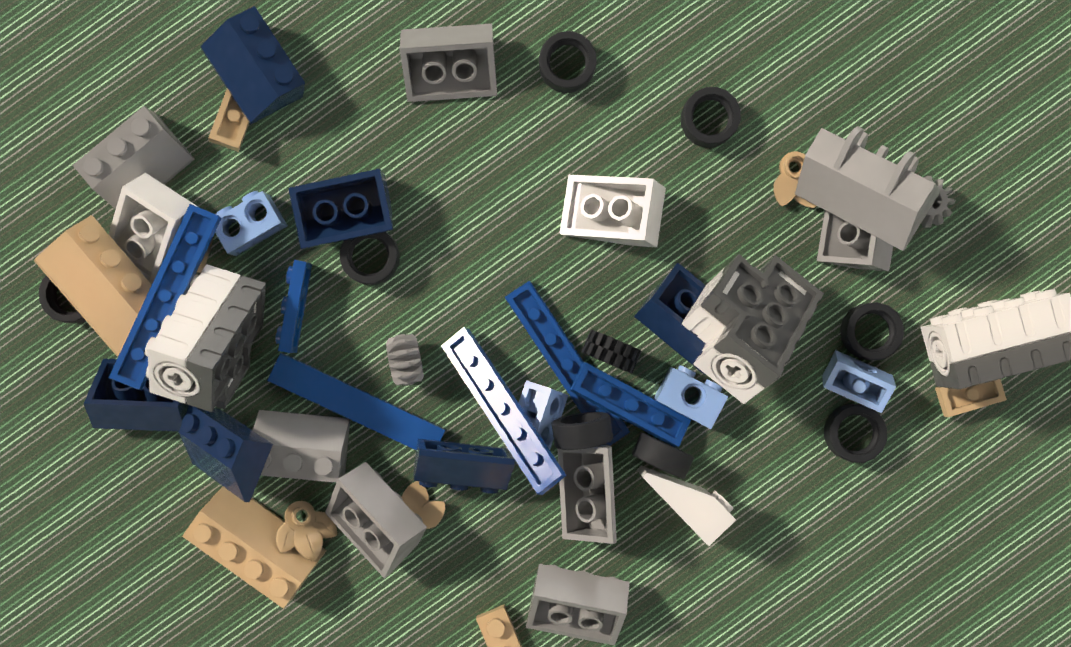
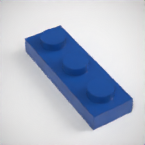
(293, 306)

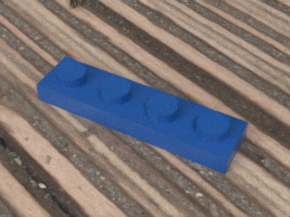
(630, 405)

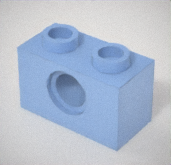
(858, 381)
(706, 407)

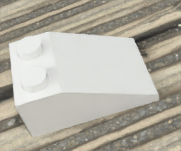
(613, 209)
(147, 222)
(702, 511)

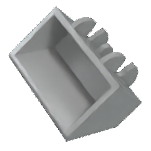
(866, 187)

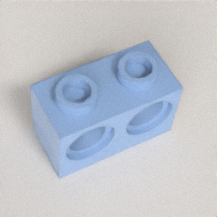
(250, 231)
(542, 407)

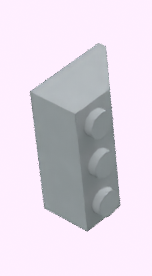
(448, 62)
(132, 149)
(851, 246)
(304, 445)
(588, 495)
(374, 518)
(578, 604)

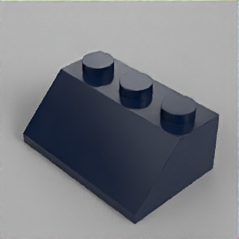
(253, 65)
(341, 208)
(667, 309)
(124, 407)
(225, 449)
(462, 465)

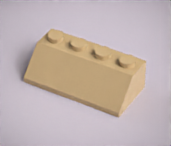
(96, 280)
(244, 542)

